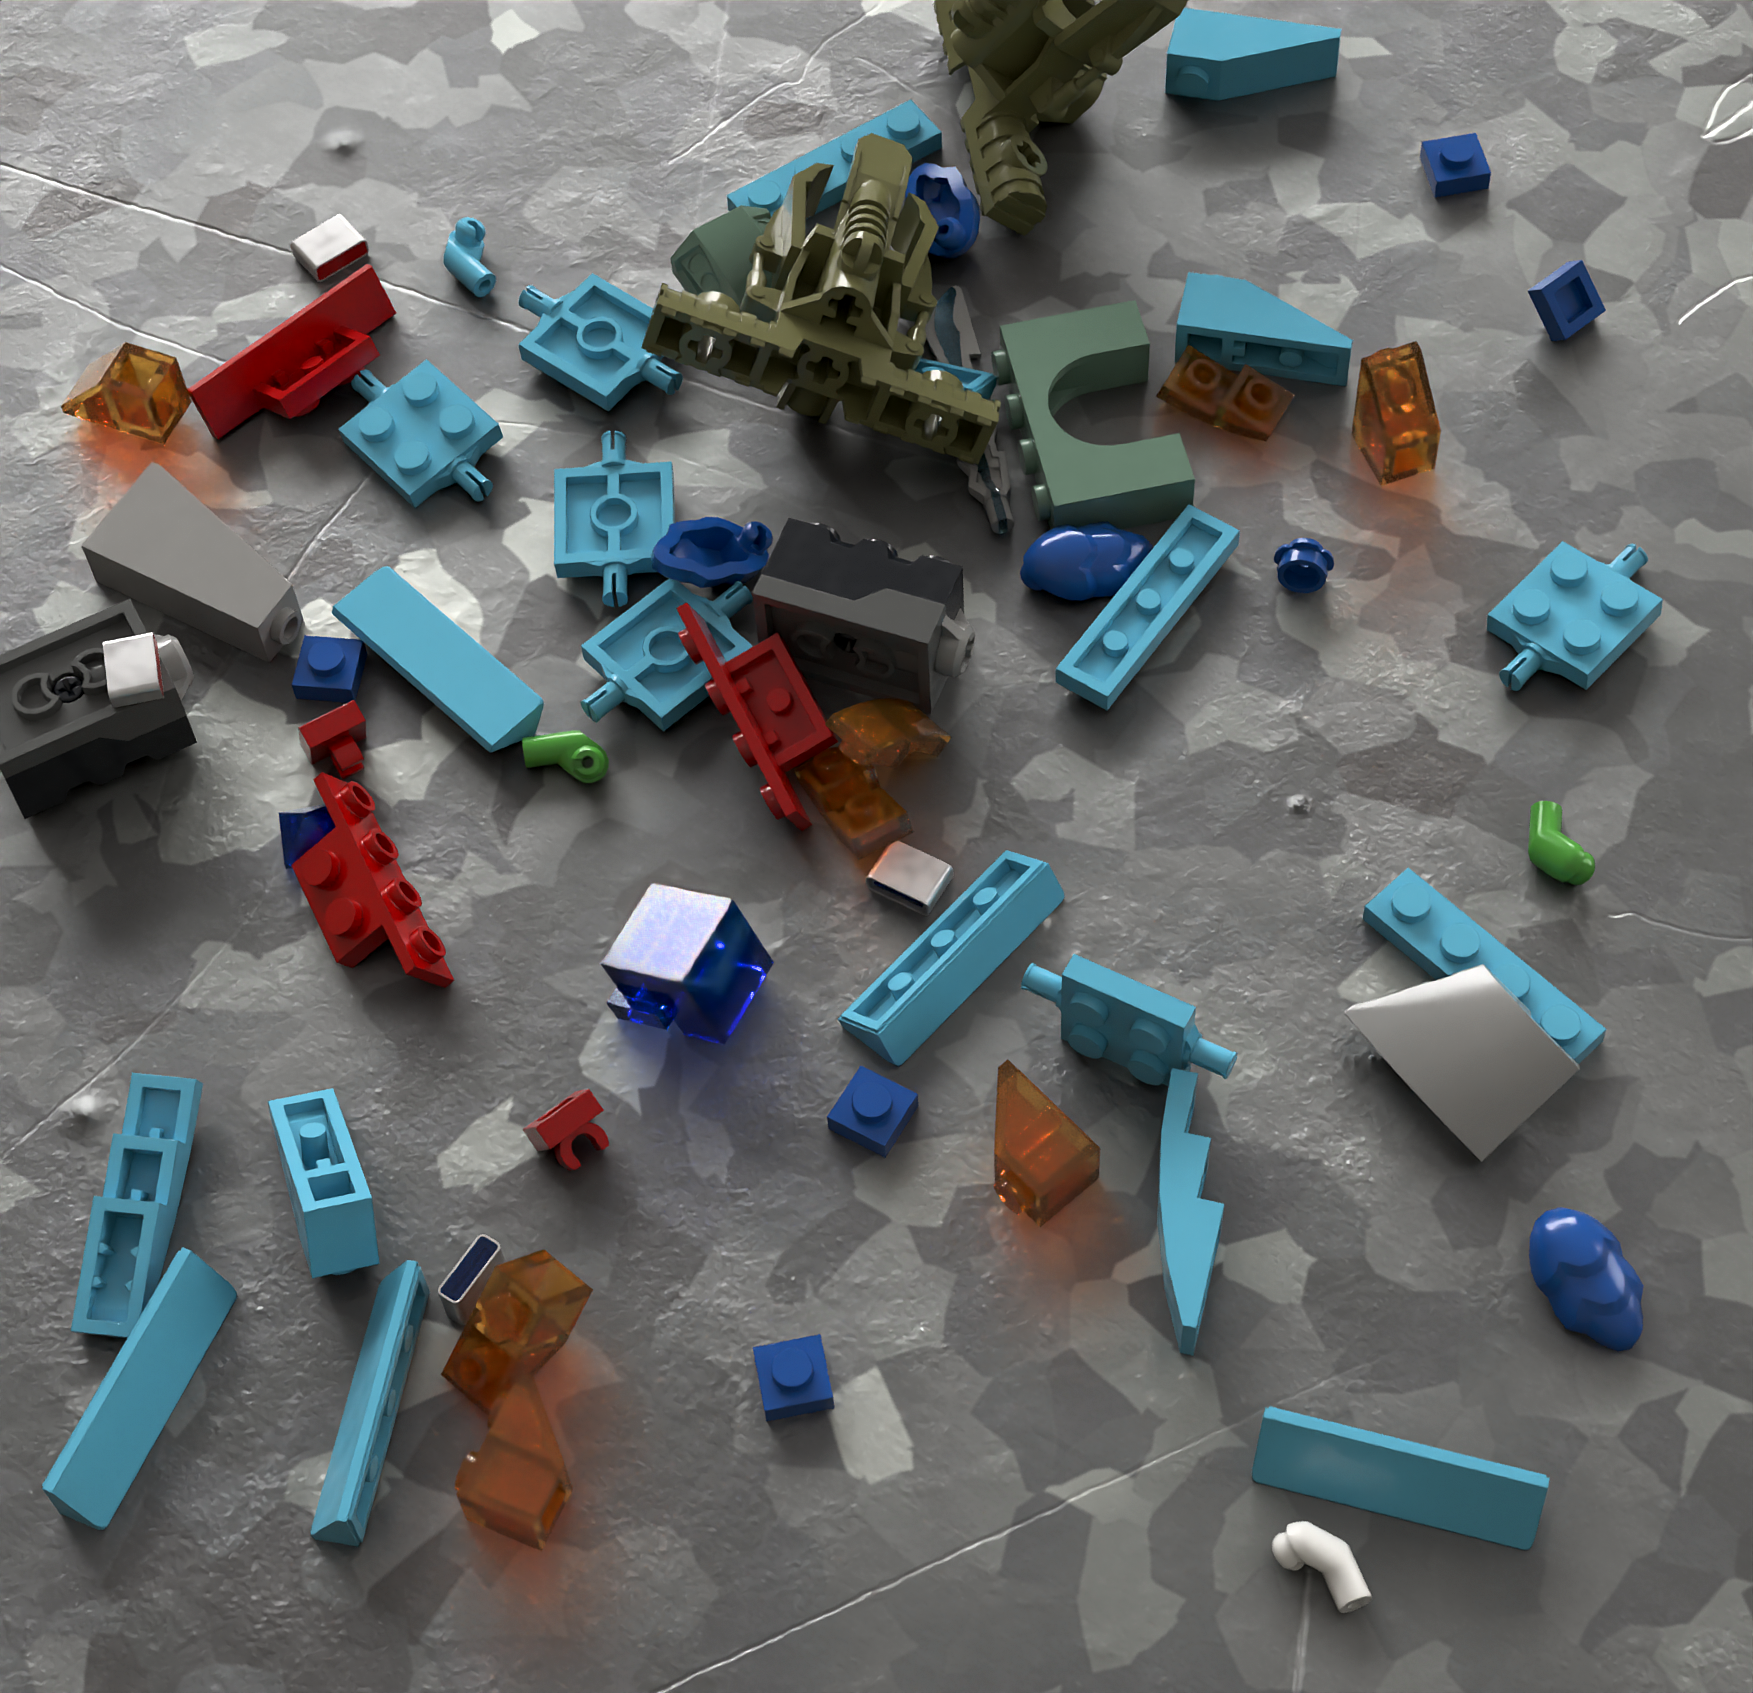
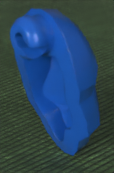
(950, 205)
(712, 552)
(1083, 560)
(1586, 1277)

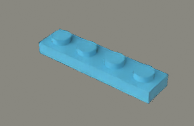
(901, 124)
(1147, 607)
(1449, 941)

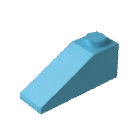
(1243, 55)
(1249, 326)
(325, 1183)

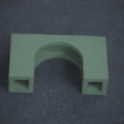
(1078, 481)

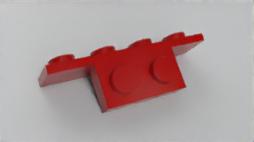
(298, 358)
(771, 706)
(362, 891)

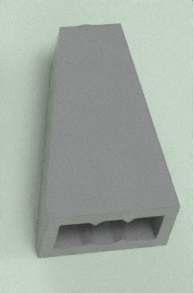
(192, 566)

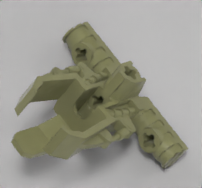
(1029, 67)
(835, 312)

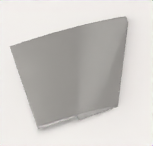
(1467, 1053)

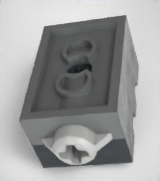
(864, 614)
(60, 716)

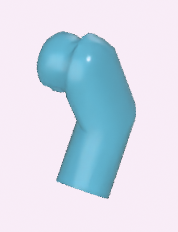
(464, 256)

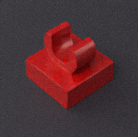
(336, 736)
(564, 1123)

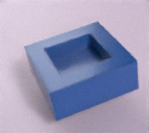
(1455, 165)
(1566, 300)
(329, 669)
(872, 1111)
(793, 1377)

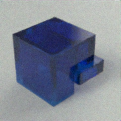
(686, 962)

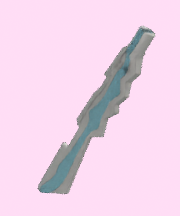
(955, 343)

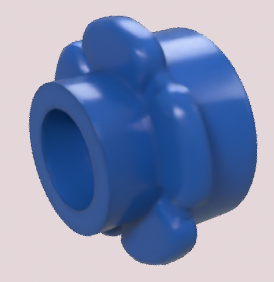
(1303, 565)

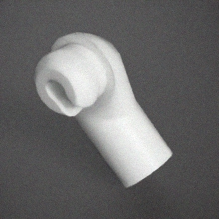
(1328, 1554)

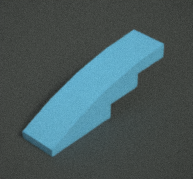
(138, 1205)
(1186, 1223)

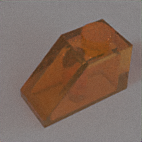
(1038, 1150)

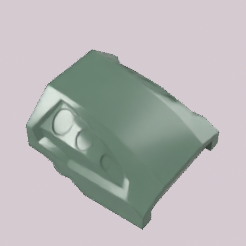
(719, 252)

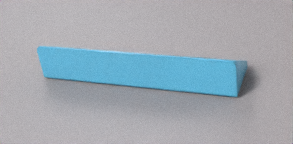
(441, 660)
(953, 956)
(139, 1391)
(371, 1407)
(1399, 1478)

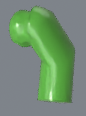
(570, 751)
(1553, 850)

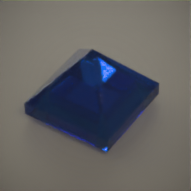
(302, 830)

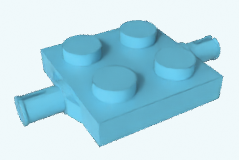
(594, 342)
(421, 434)
(611, 517)
(1573, 615)
(647, 660)
(1126, 1022)

